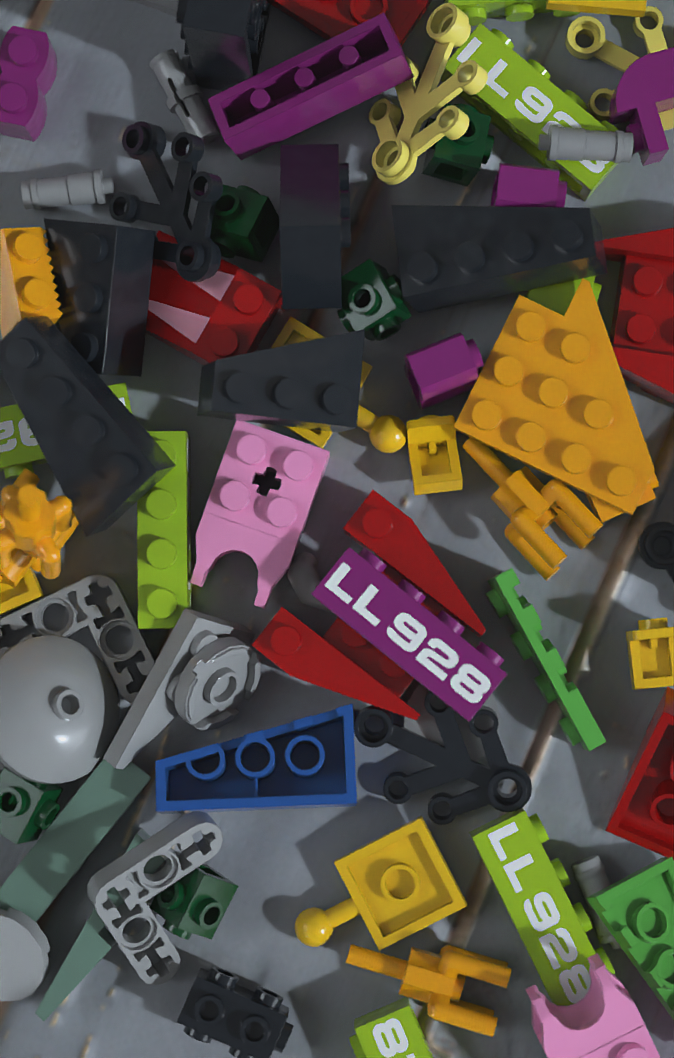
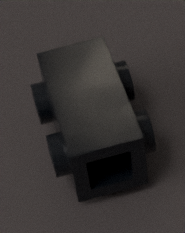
(235, 1015)

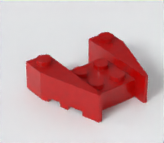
(644, 310)
(342, 657)

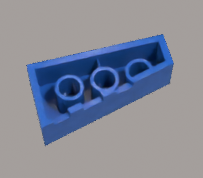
(269, 769)

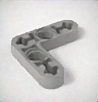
(85, 615)
(138, 887)

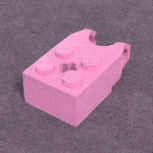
(253, 523)
(596, 1026)

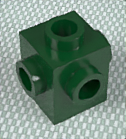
(460, 158)
(244, 223)
(372, 301)
(26, 807)
(195, 903)

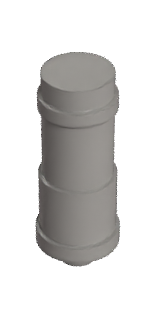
(583, 144)
(66, 190)
(591, 879)

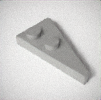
(156, 699)

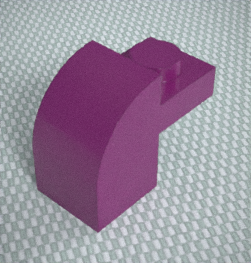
(639, 98)

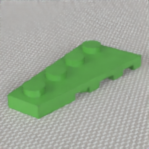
(578, 721)
(641, 920)

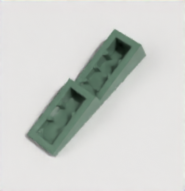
(72, 838)
(90, 945)

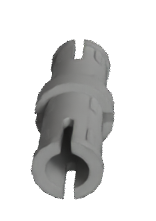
(184, 96)

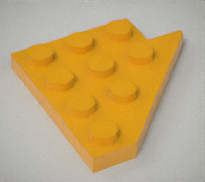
(561, 402)

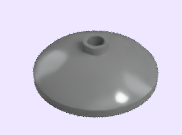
(35, 732)

